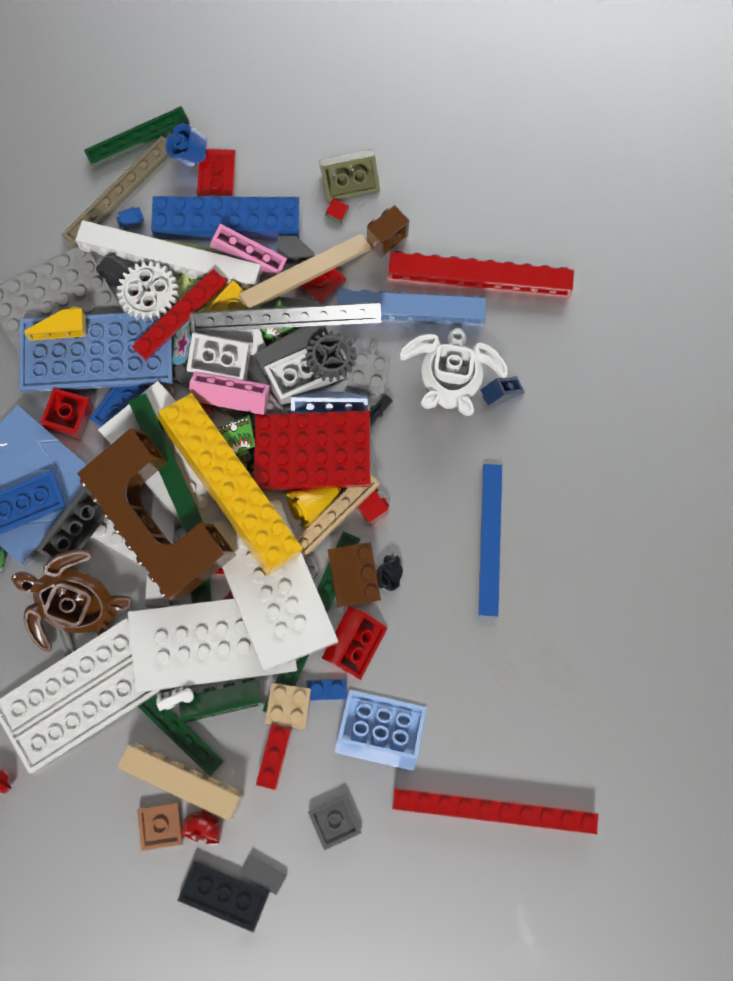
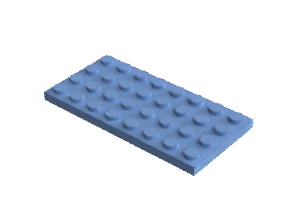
(93, 361)

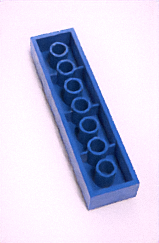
(201, 215)

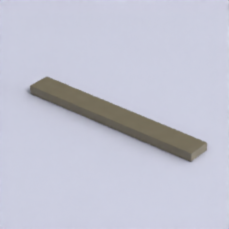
(120, 189)

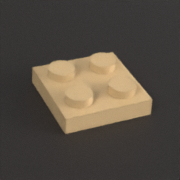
(287, 706)

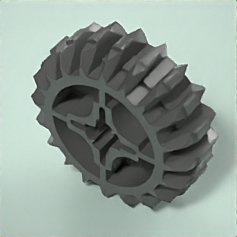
(323, 369)

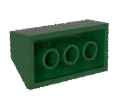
(222, 701)

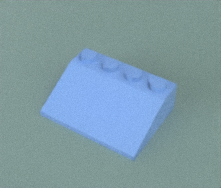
(381, 730)

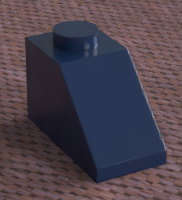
(502, 390)

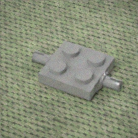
(369, 373)

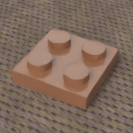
(159, 826)

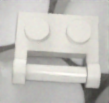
(170, 697)

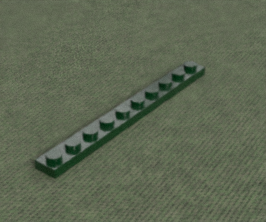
(327, 595)

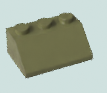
(349, 175)

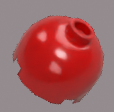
(202, 826)

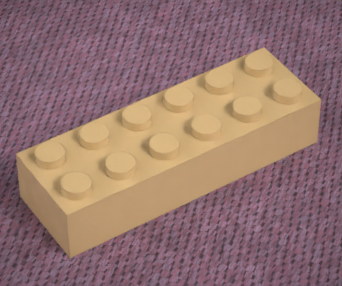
(181, 782)

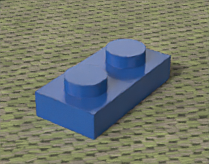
(327, 689)

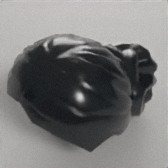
(389, 573)

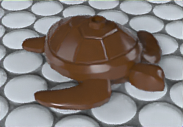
(67, 599)

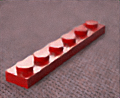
(179, 314)

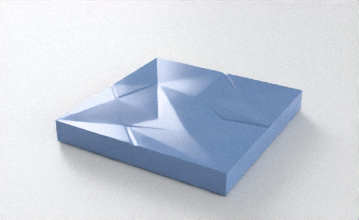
(25, 454)

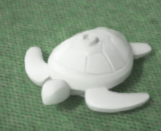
(451, 370)

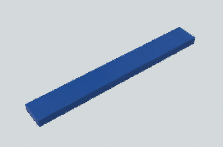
(490, 541)

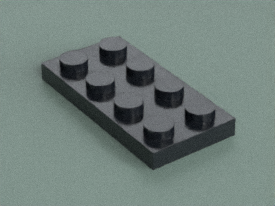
(223, 896)

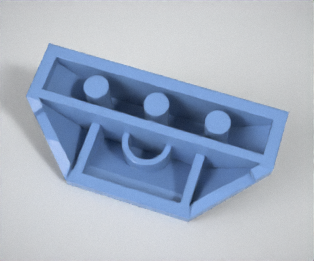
(328, 402)

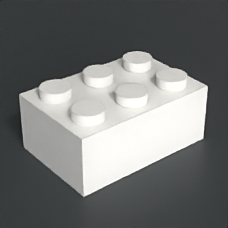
(219, 356)

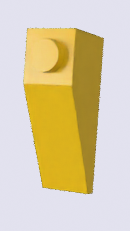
(63, 324)

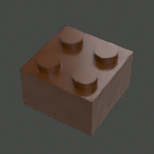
(387, 231)

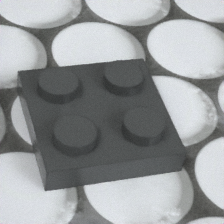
(334, 822)

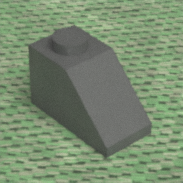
(293, 249)

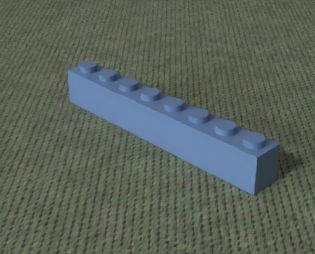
(421, 307)

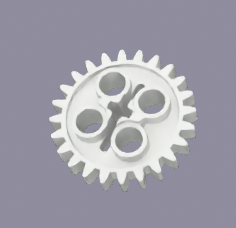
(133, 282)

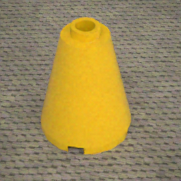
(311, 503)

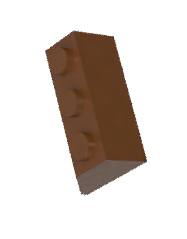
(354, 574)

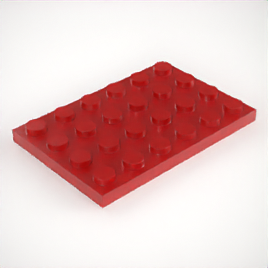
(312, 450)

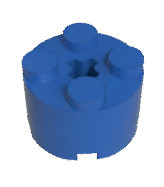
(186, 145)

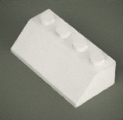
(292, 376)

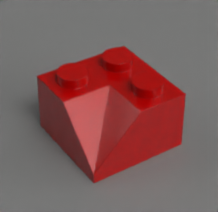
(67, 413)

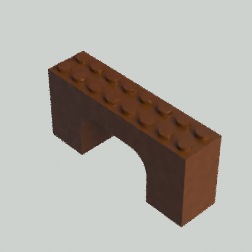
(116, 485)

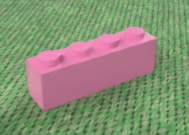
(245, 249)
(229, 392)

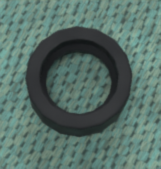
(111, 271)

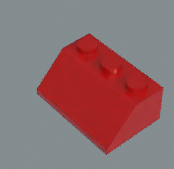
(357, 642)

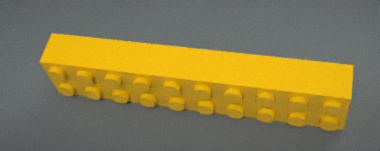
(229, 484)

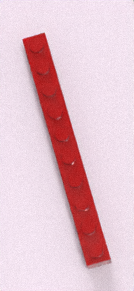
(481, 274)
(495, 811)

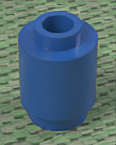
(129, 217)

